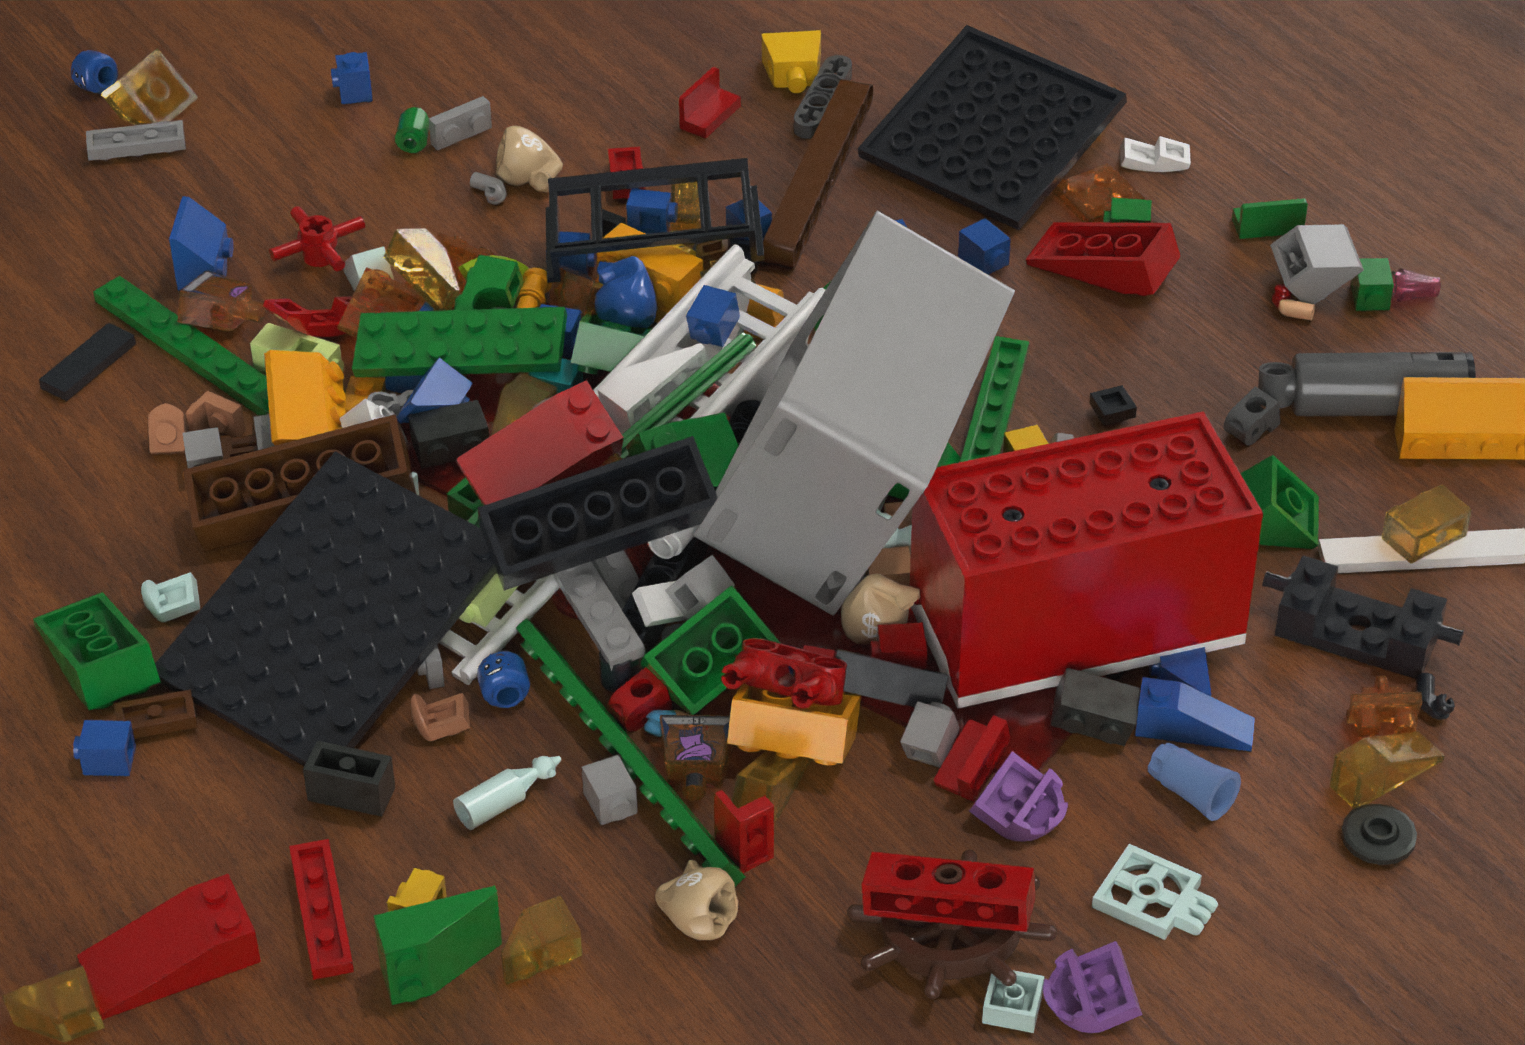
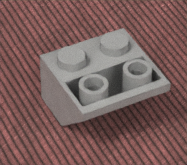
(1316, 260)

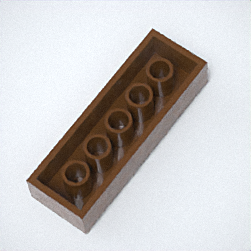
(249, 492)

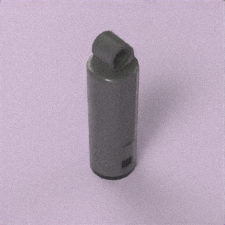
(1355, 381)

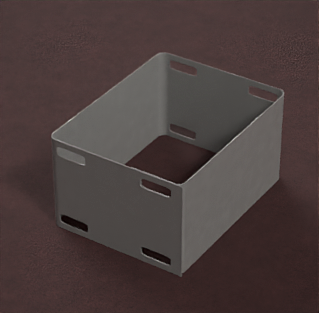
(856, 413)

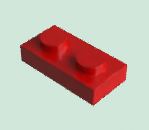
(624, 159)

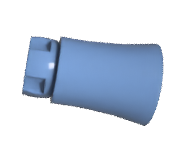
(1196, 780)

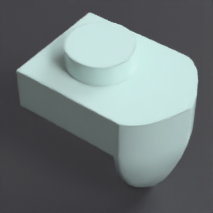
(171, 597)

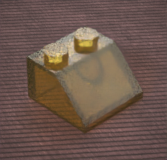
(150, 92)

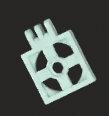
(1187, 911)

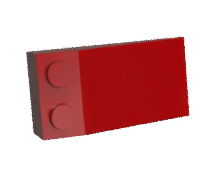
(1109, 254)
(543, 446)
(172, 948)

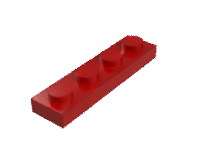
(321, 909)

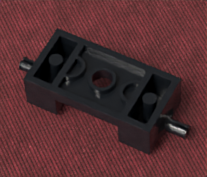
(1322, 618)

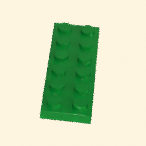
(464, 339)

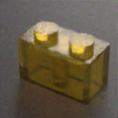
(1426, 523)

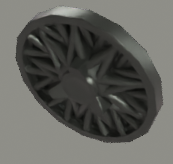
(1379, 834)

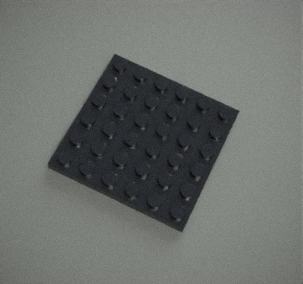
(992, 126)

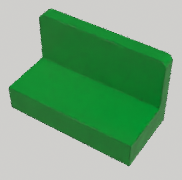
(1269, 217)

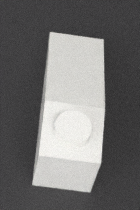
(645, 384)

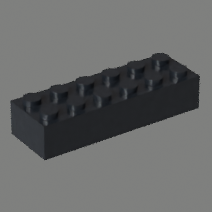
(597, 513)

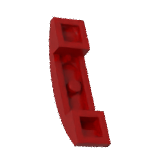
(310, 322)

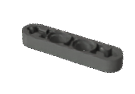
(818, 95)

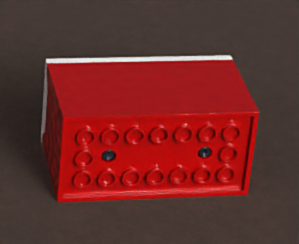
(1083, 557)

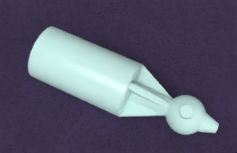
(501, 791)

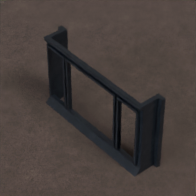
(649, 177)

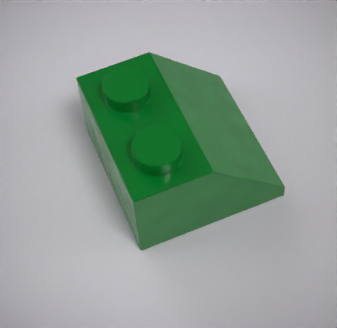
(1286, 503)

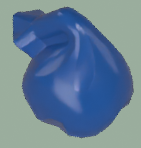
(626, 293)

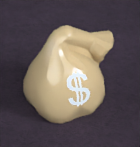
(525, 159)
(875, 603)
(699, 901)

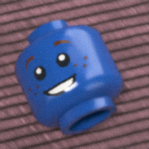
(94, 71)
(503, 679)

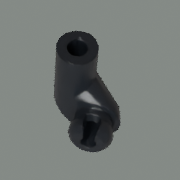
(1433, 705)

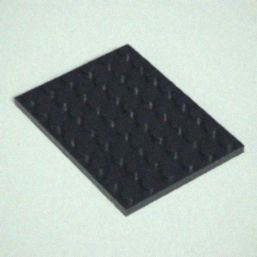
(330, 611)

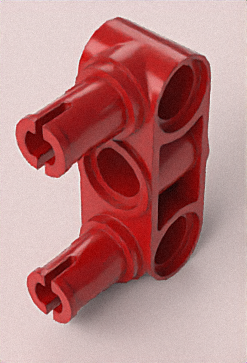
(766, 666)

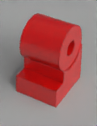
(638, 698)

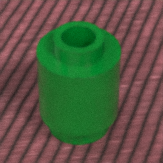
(412, 130)

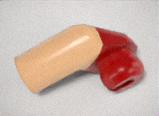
(1289, 307)

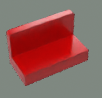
(706, 105)
(973, 757)
(745, 831)

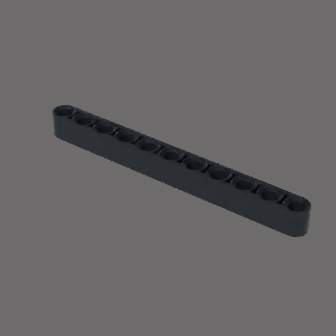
(663, 571)

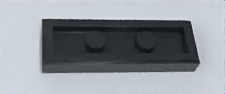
(87, 361)
(891, 680)

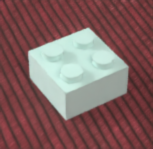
(1014, 1005)

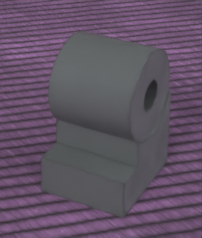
(1249, 420)

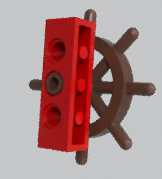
(949, 905)

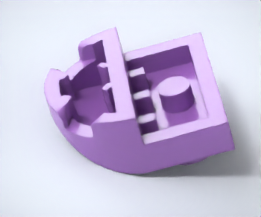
(1021, 801)
(1092, 990)

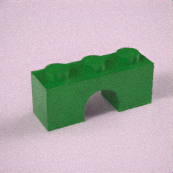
(490, 284)

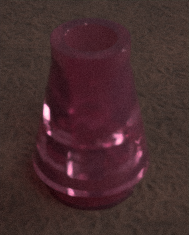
(1413, 285)

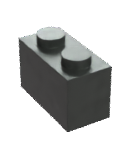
(447, 432)
(1095, 707)
(349, 778)

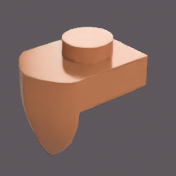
(165, 430)
(441, 717)

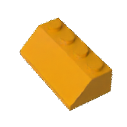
(303, 394)
(1461, 418)

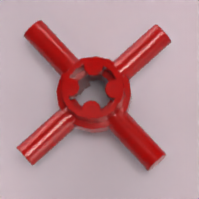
(317, 239)

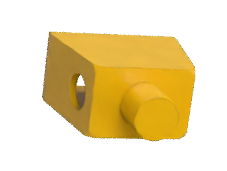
(792, 58)

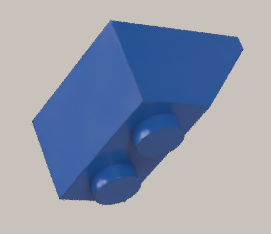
(198, 243)

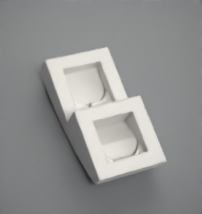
(1163, 157)

